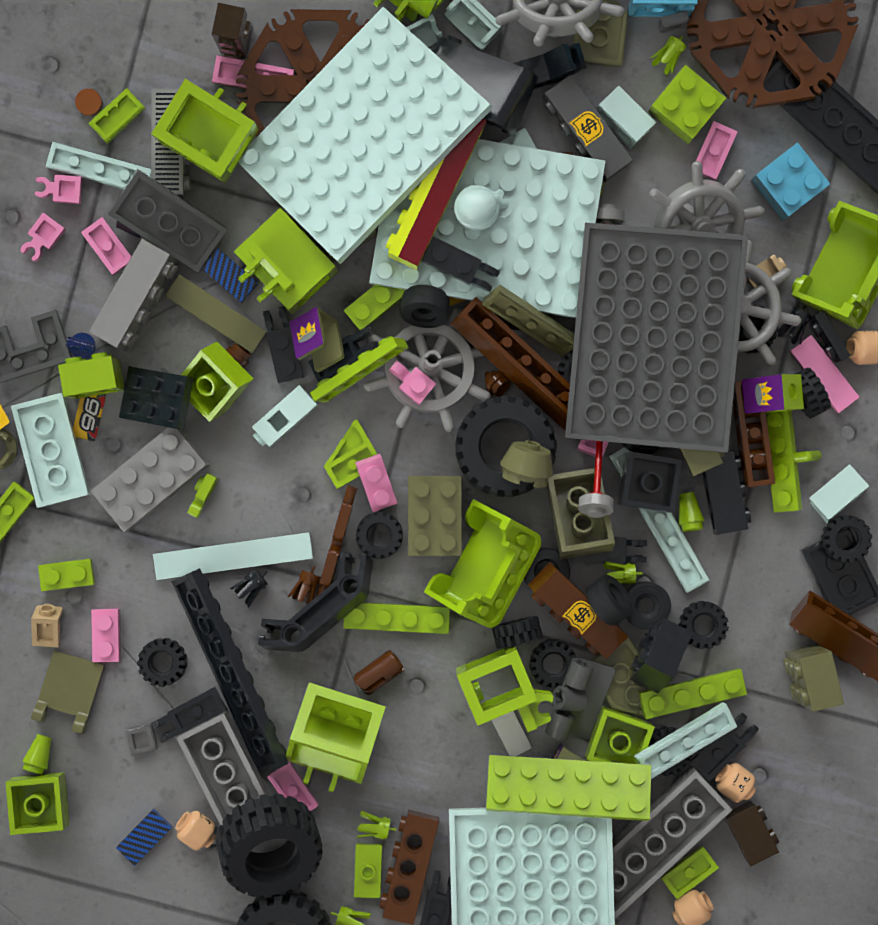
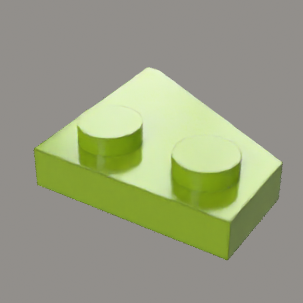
(351, 449)

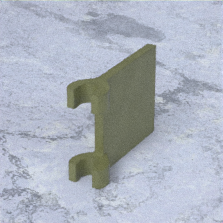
(69, 688)

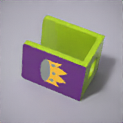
(773, 393)

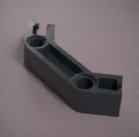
(556, 64)
(324, 610)

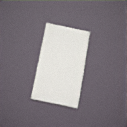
(511, 734)

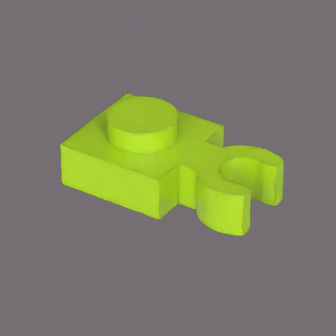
(204, 489)

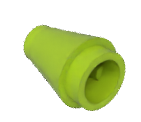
(689, 513)
(38, 755)

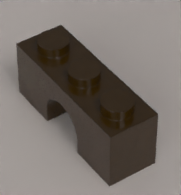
(232, 31)

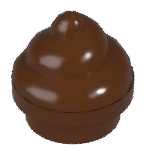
(239, 353)
(497, 383)

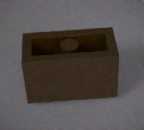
(751, 832)

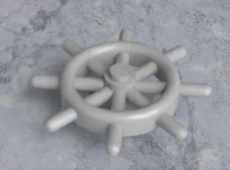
(559, 17)
(698, 218)
(772, 314)
(433, 366)

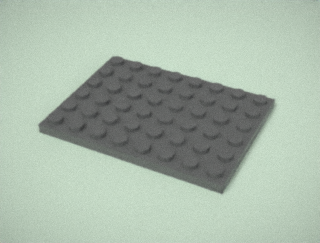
(656, 336)

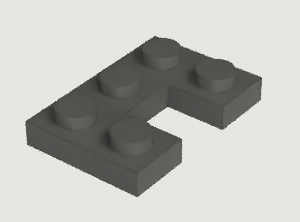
(47, 353)

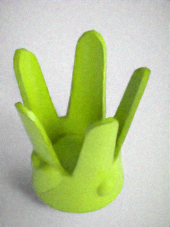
(669, 53)
(624, 573)
(379, 830)
(345, 915)

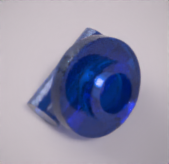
(81, 345)

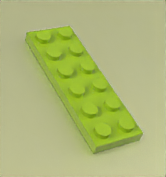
(569, 787)

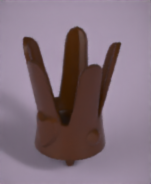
(305, 585)

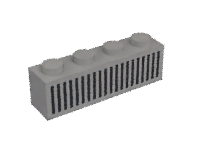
(166, 165)

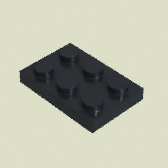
(156, 397)

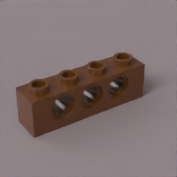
(752, 443)
(405, 908)

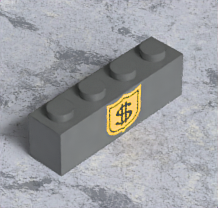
(586, 126)

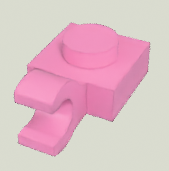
(415, 384)

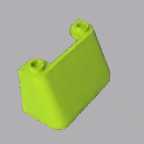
(847, 268)
(489, 567)

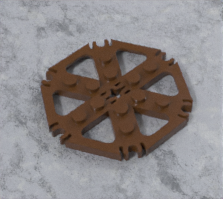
(765, 44)
(298, 52)

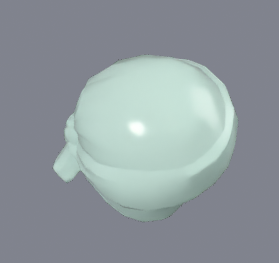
(479, 207)

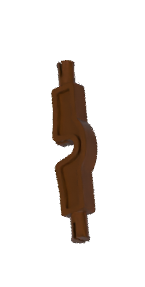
(338, 537)

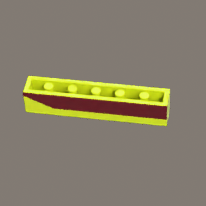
(430, 203)

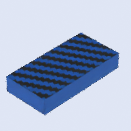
(227, 273)
(144, 837)

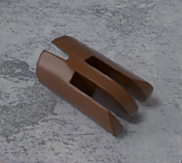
(379, 672)

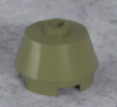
(527, 463)

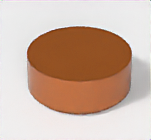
(88, 102)

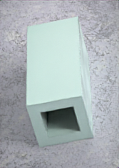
(284, 417)

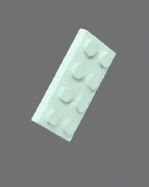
(50, 450)

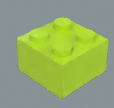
(686, 104)
(91, 377)
(216, 381)
(618, 737)
(37, 803)

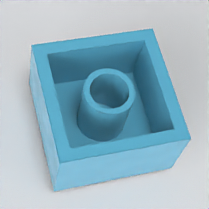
(790, 181)

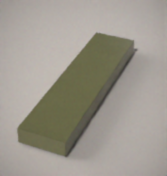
(216, 314)
(529, 320)

